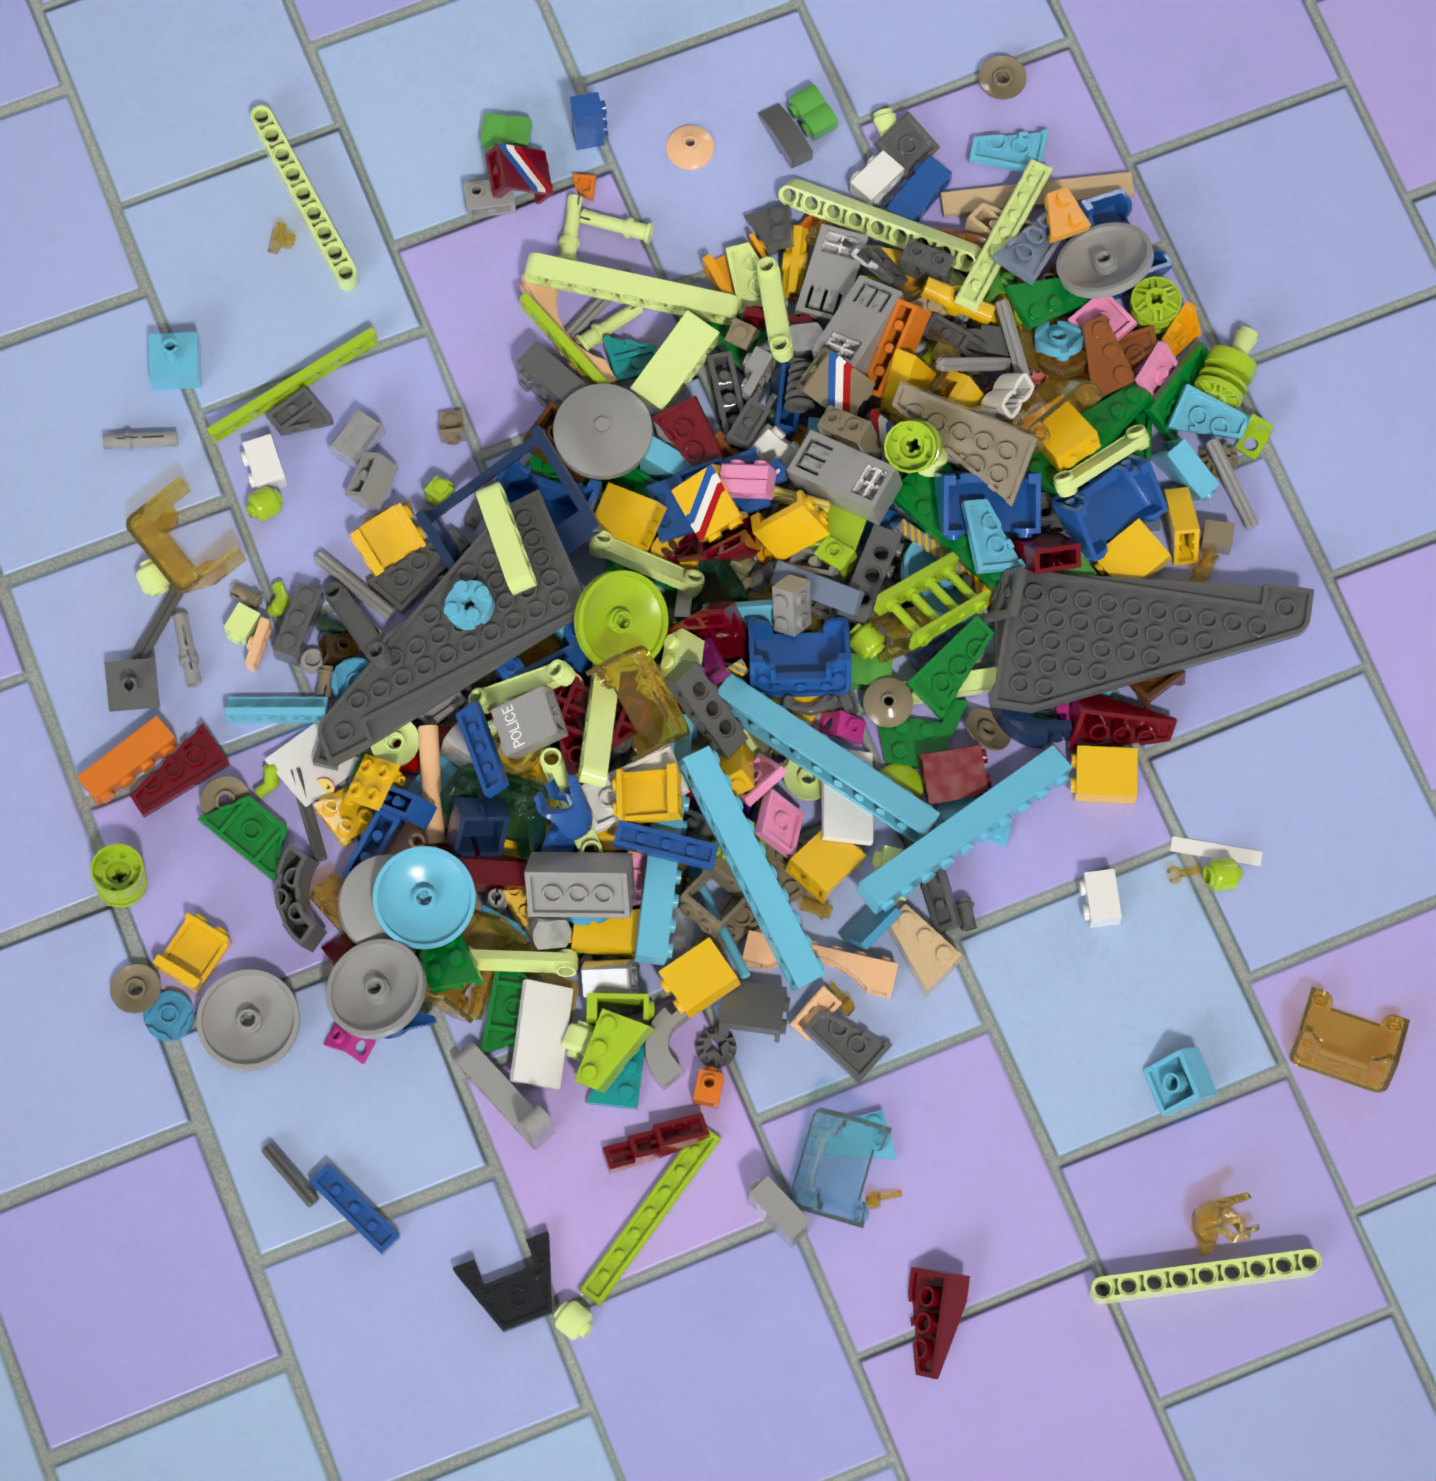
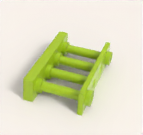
(927, 580)

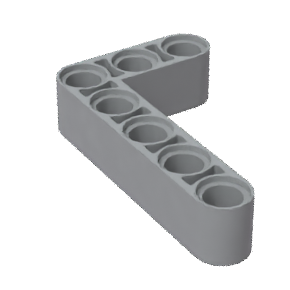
(527, 1120)

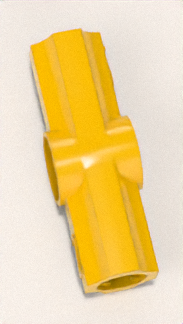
(795, 264)
(945, 295)

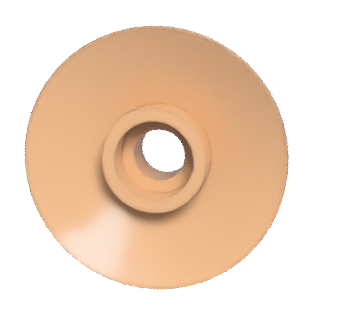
(690, 156)

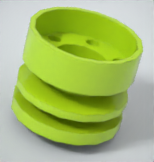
(1147, 311)
(1226, 375)
(900, 451)
(117, 862)

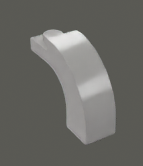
(658, 1057)

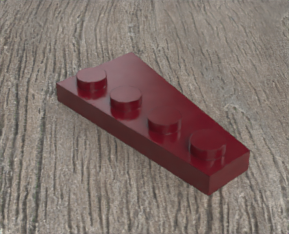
(690, 431)
(185, 769)

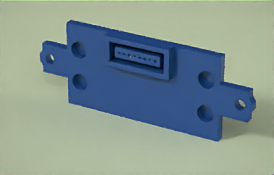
(675, 522)

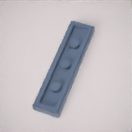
(822, 588)

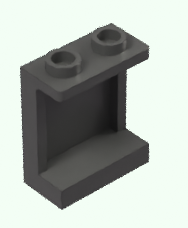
(755, 1009)

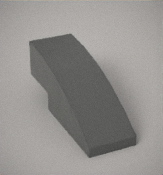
(786, 135)

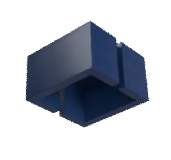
(483, 820)

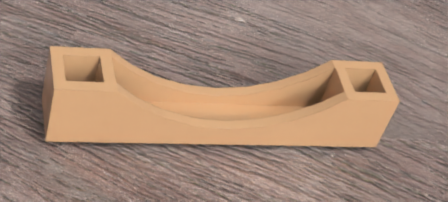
(547, 300)
(872, 974)

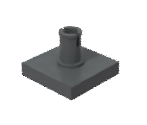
(132, 684)

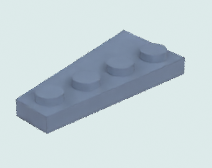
(1027, 252)

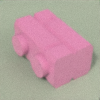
(749, 480)

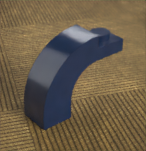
(1030, 729)

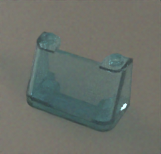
(837, 1165)

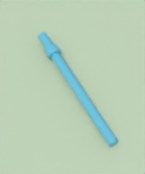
(725, 935)

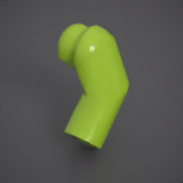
(270, 783)

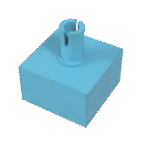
(174, 361)

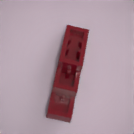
(656, 1143)

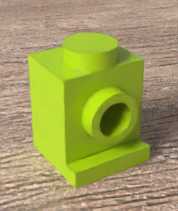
(438, 491)

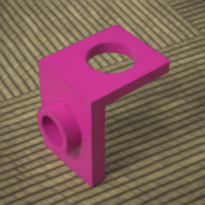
(843, 726)
(345, 1042)

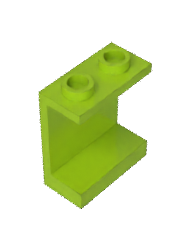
(619, 1000)

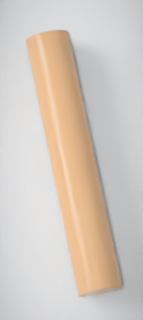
(431, 781)

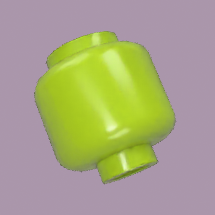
(264, 503)
(866, 640)
(1222, 874)

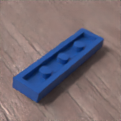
(482, 749)
(665, 845)
(354, 1209)

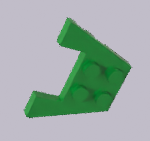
(915, 736)

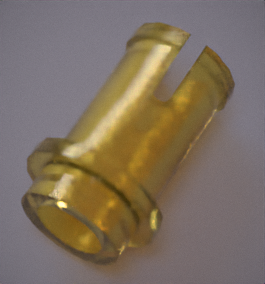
(816, 907)

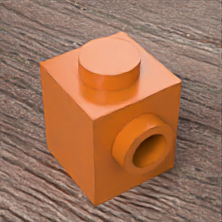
(709, 1087)

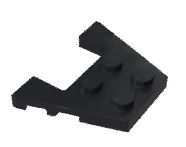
(518, 1296)

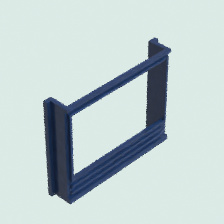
(573, 531)

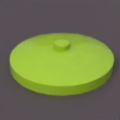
(620, 614)

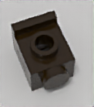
(330, 648)

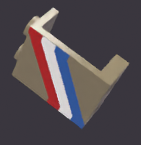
(835, 383)

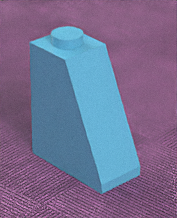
(663, 461)
(1185, 468)

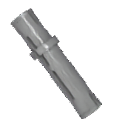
(133, 440)
(192, 676)

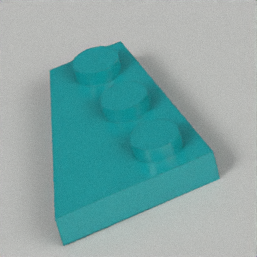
(625, 1089)

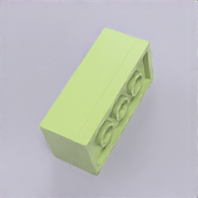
(675, 363)

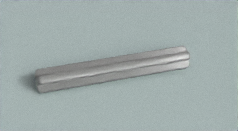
(589, 314)
(1011, 337)
(948, 364)
(1231, 483)
(354, 585)

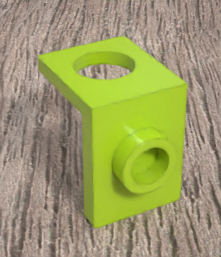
(1259, 430)
(837, 555)

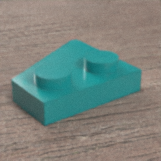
(627, 357)

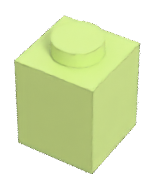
(242, 624)

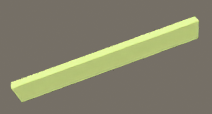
(1007, 227)

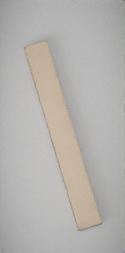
(966, 201)

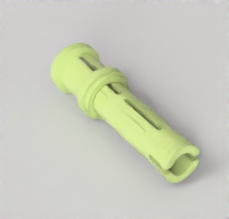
(627, 227)
(569, 241)
(594, 335)

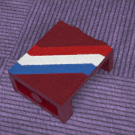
(518, 170)

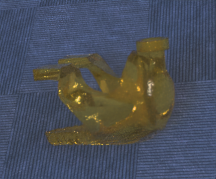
(899, 632)
(1212, 1218)

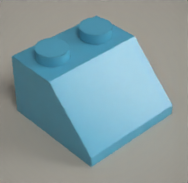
(1180, 1081)

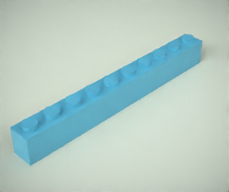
(828, 760)
(964, 830)
(751, 868)
(659, 882)

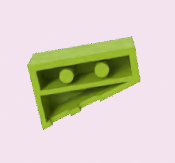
(610, 1049)

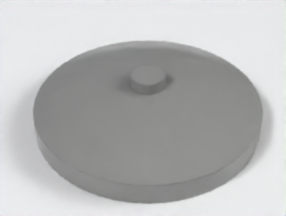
(1105, 260)
(602, 431)
(356, 901)
(376, 989)
(248, 1020)

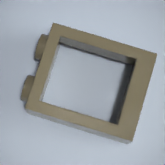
(850, 431)
(724, 877)

